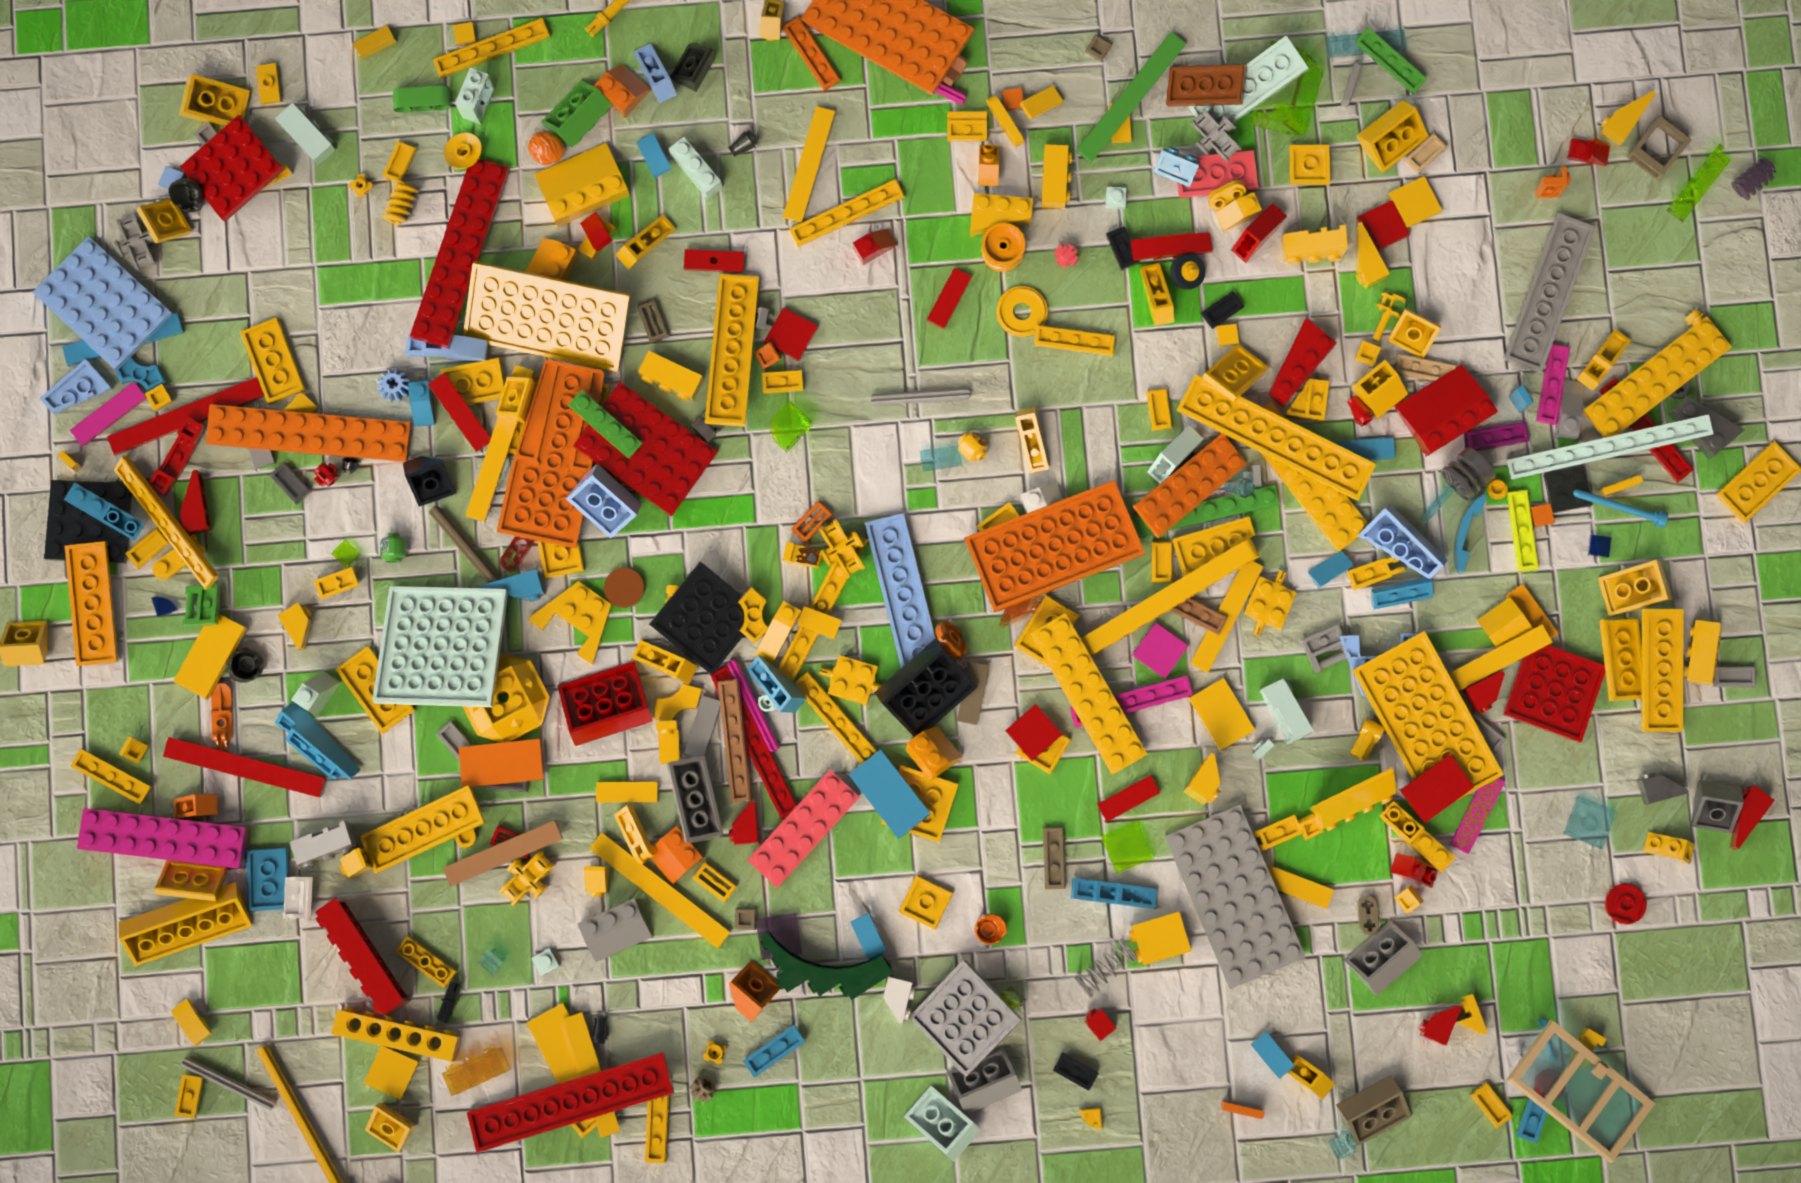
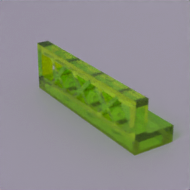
(1699, 184)

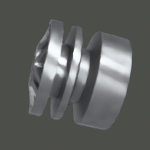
(1468, 473)

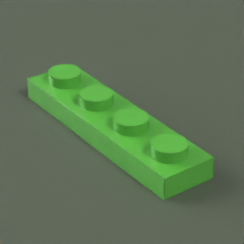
(1390, 60)
(605, 424)

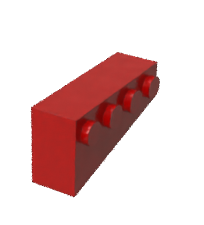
(1304, 356)

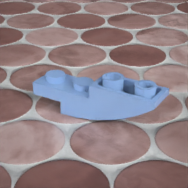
(460, 349)

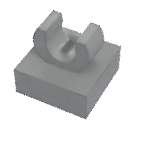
(761, 317)
(1255, 476)

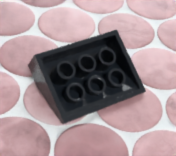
(925, 689)

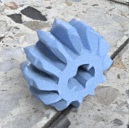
(399, 378)

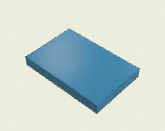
(266, 878)

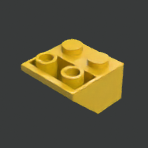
(1380, 389)

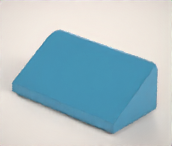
(1330, 569)

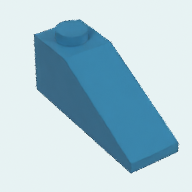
(521, 586)
(776, 685)

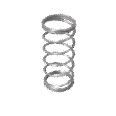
(1130, 953)

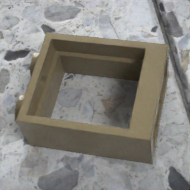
(1649, 164)

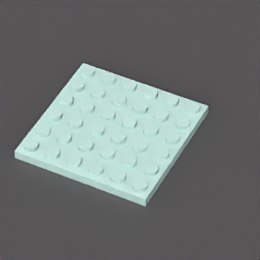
(440, 646)

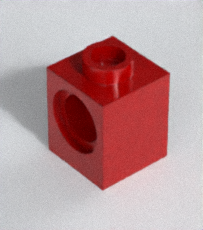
(1099, 1023)

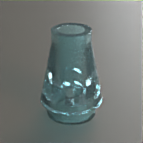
(1241, 487)

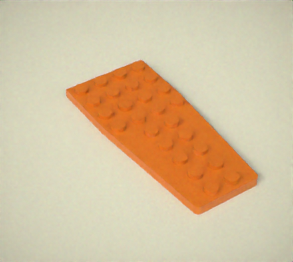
(545, 459)

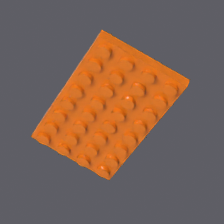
(898, 35)
(1054, 546)

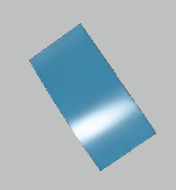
(654, 155)
(868, 936)
(1273, 1055)

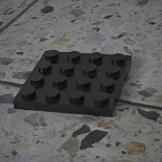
(73, 526)
(702, 618)

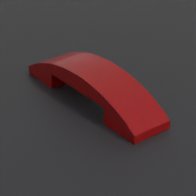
(178, 456)

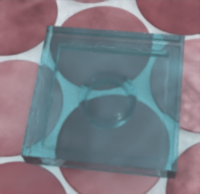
(1590, 822)

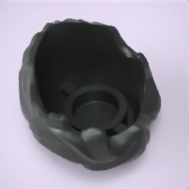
(186, 194)
(245, 665)

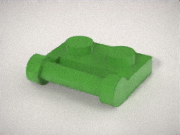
(207, 606)

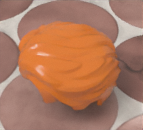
(546, 147)

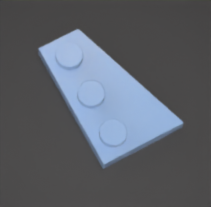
(76, 387)

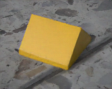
(1414, 333)
(516, 398)
(1504, 623)
(390, 1126)

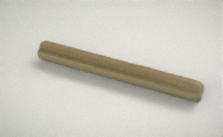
(463, 545)

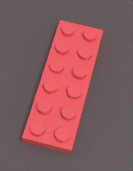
(803, 828)

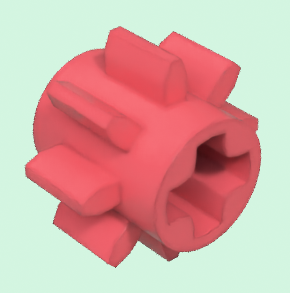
(1066, 255)

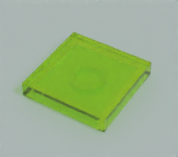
(1127, 846)

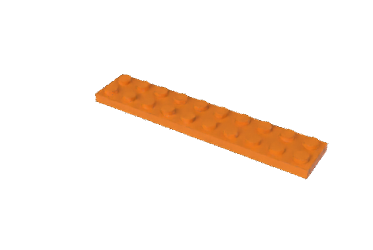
(308, 433)

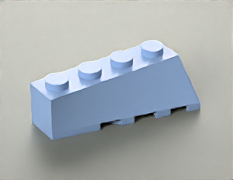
(1404, 542)

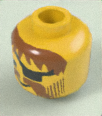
(972, 446)

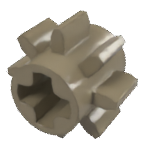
(703, 1089)

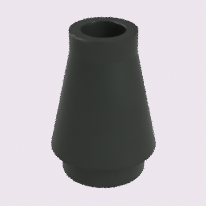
(743, 143)

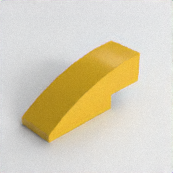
(1603, 359)

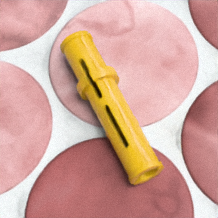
(602, 19)

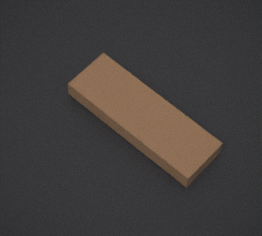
(1200, 615)

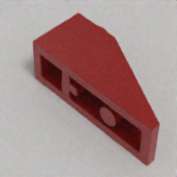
(194, 509)
(1753, 809)

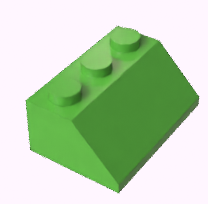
(577, 113)

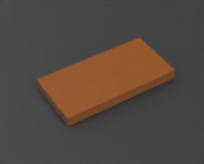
(1206, 85)

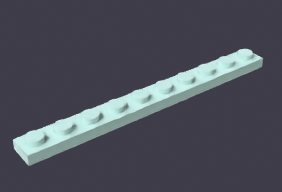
(1609, 447)

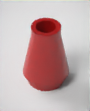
(1360, 412)

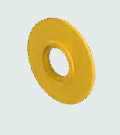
(1018, 295)

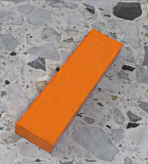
(811, 54)

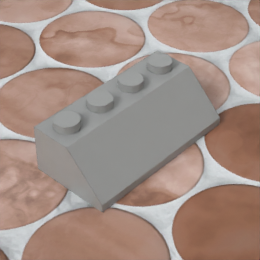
(695, 799)

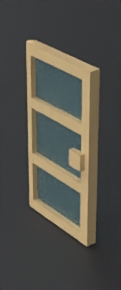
(1580, 1091)

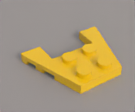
(582, 610)

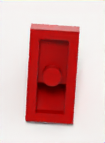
(1589, 152)

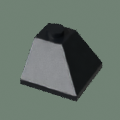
(428, 479)

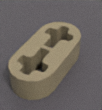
(1362, 916)

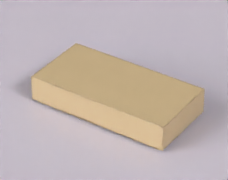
(1425, 153)

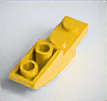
(1416, 837)

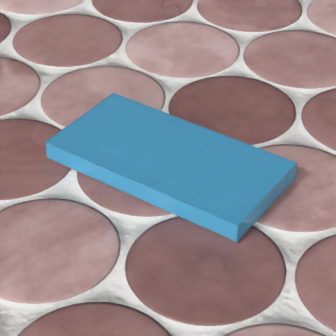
(889, 794)

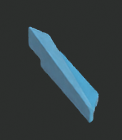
(315, 743)

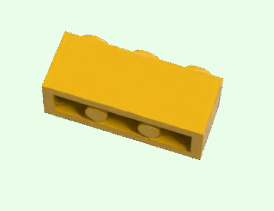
(1056, 176)
(670, 376)
(1703, 652)

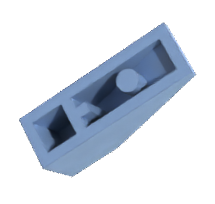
(655, 73)

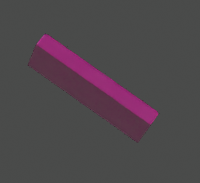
(1497, 436)

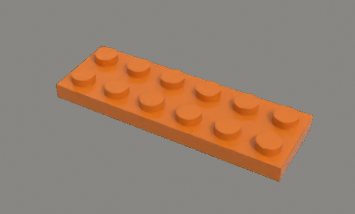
(1189, 485)

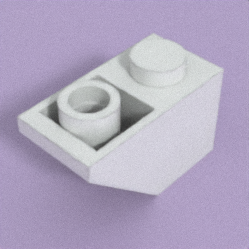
(897, 995)

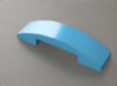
(1460, 555)

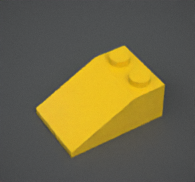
(212, 100)
(1635, 588)

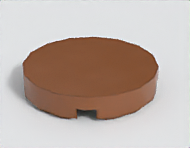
(624, 587)

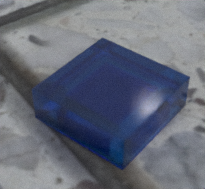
(1599, 546)

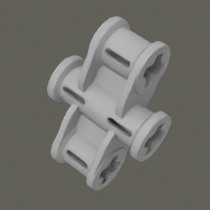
(1215, 135)
(135, 242)

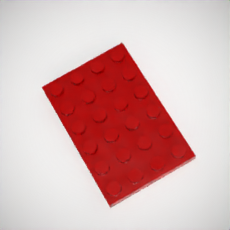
(666, 461)

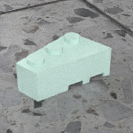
(1286, 711)

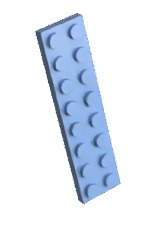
(900, 585)

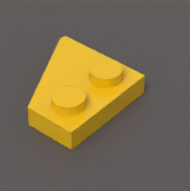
(1311, 401)

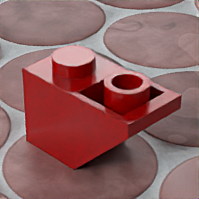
(1414, 870)

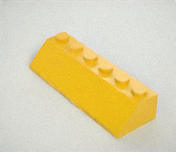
(183, 925)

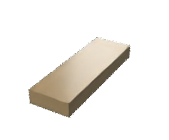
(1421, 368)

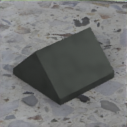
(693, 66)

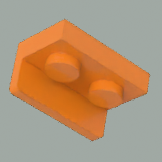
(1553, 185)

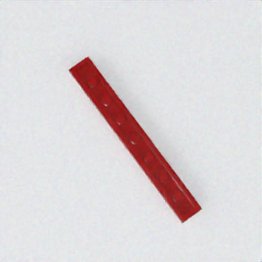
(172, 420)
(761, 756)
(244, 767)

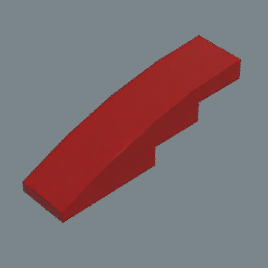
(1171, 246)
(460, 412)

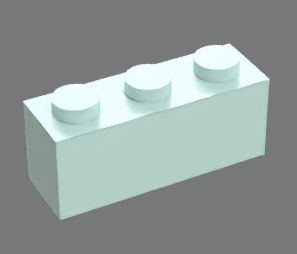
(305, 133)
(695, 168)

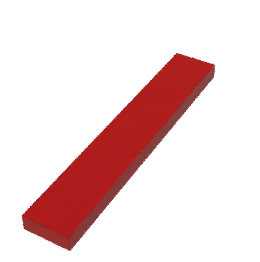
(1666, 455)

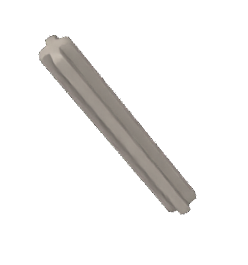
(920, 396)
(228, 1083)

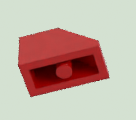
(873, 245)
(1484, 692)
(745, 827)
(1440, 1025)

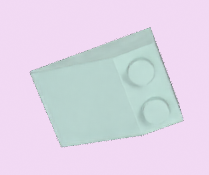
(942, 1123)

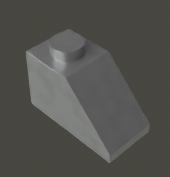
(1659, 788)

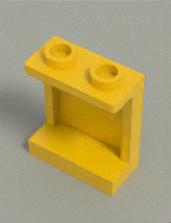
(1160, 938)

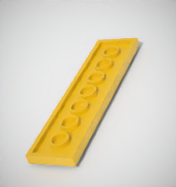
(732, 350)
(1657, 379)
(1327, 507)
(1088, 694)

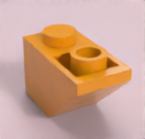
(988, 165)

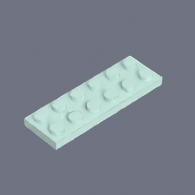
(1264, 78)

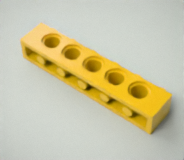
(343, 1027)

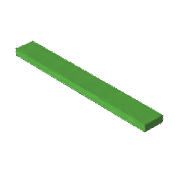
(1130, 97)

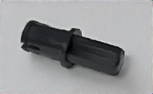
(448, 1002)

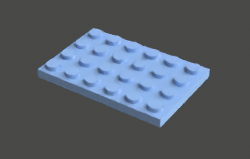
(102, 303)

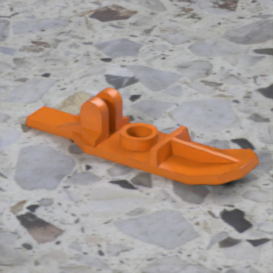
(222, 710)

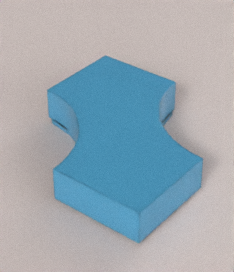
(147, 376)

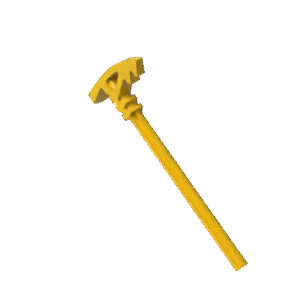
(298, 1115)

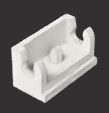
(298, 897)

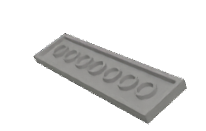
(1549, 293)

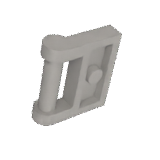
(1321, 643)

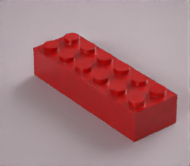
(362, 957)

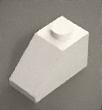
(1040, 497)

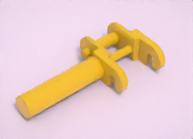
(1386, 315)

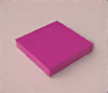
(1160, 650)

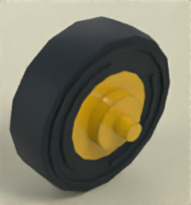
(1187, 271)

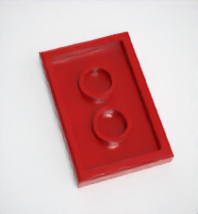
(1436, 788)

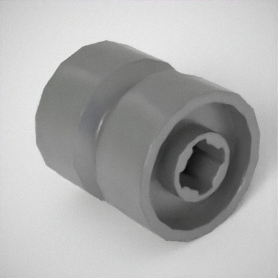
(705, 431)

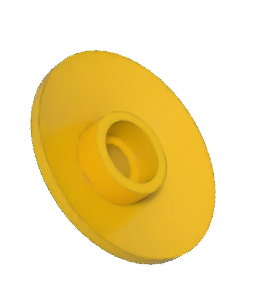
(458, 146)

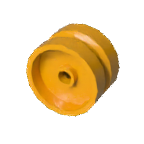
(1003, 259)

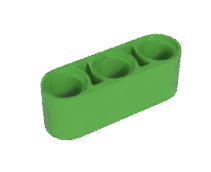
(421, 99)

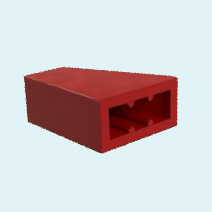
(1258, 232)

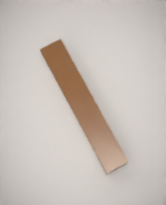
(735, 741)
(502, 853)

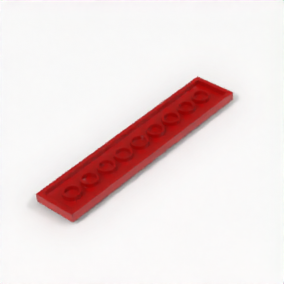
(459, 249)
(570, 1102)

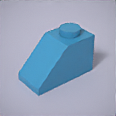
(421, 403)

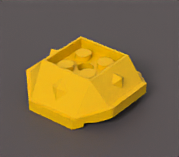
(521, 712)

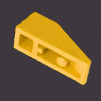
(1624, 119)
(645, 241)
(1369, 263)
(1157, 294)
(1032, 439)
(778, 632)
(664, 662)

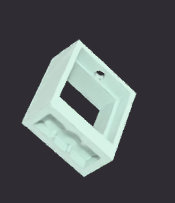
(475, 89)

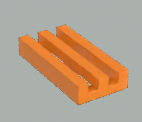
(823, 510)
(1242, 1110)

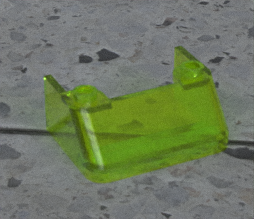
(1294, 118)

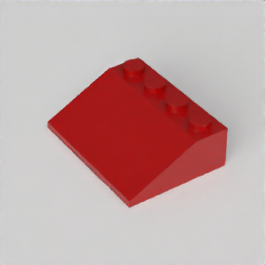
(1445, 410)
(604, 703)

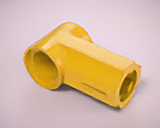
(1368, 736)

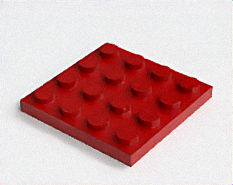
(232, 168)
(1555, 692)

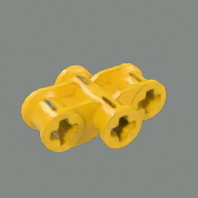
(841, 548)
(522, 883)

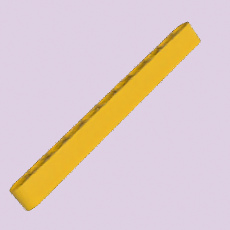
(1170, 597)

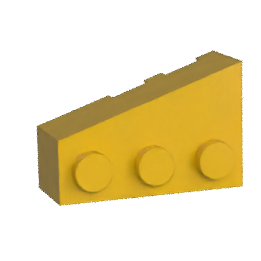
(997, 209)
(1314, 245)

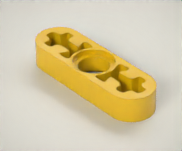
(1005, 121)

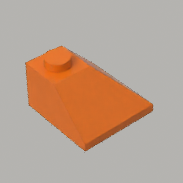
(752, 990)

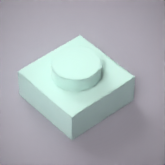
(1115, 197)
(1262, 748)
(545, 962)

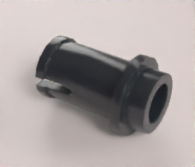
(599, 1030)

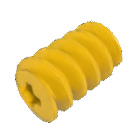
(399, 203)

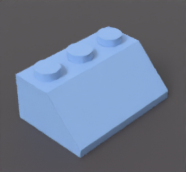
(604, 501)

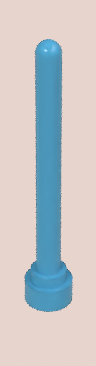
(1658, 518)

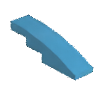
(1114, 893)

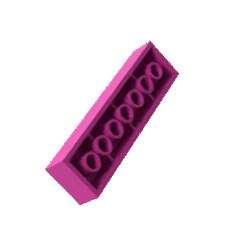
(163, 838)

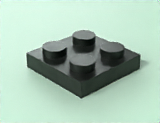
(1561, 486)

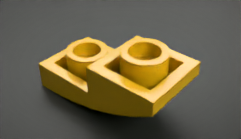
(190, 1022)

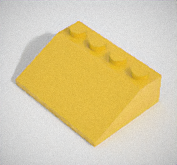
(582, 184)
(1355, 799)

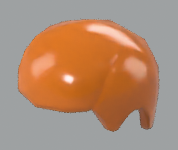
(990, 929)

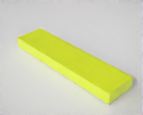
(1522, 530)

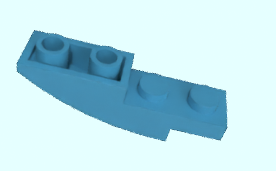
(104, 511)

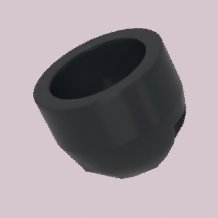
(349, 464)

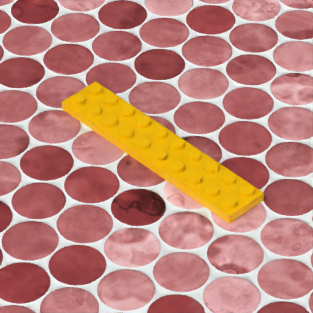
(1277, 438)

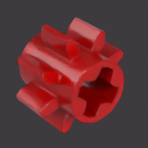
(326, 474)

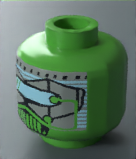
(393, 548)

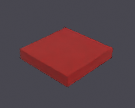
(1384, 225)
(791, 334)
(1033, 732)

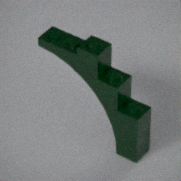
(795, 970)

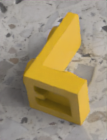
(668, 741)
(1669, 847)

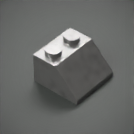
(1716, 806)

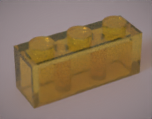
(476, 1070)

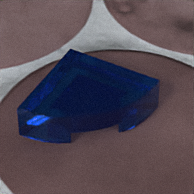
(163, 606)

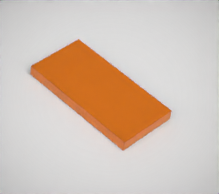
(501, 763)

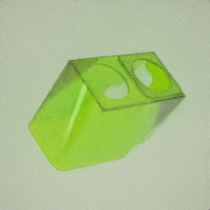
(789, 426)

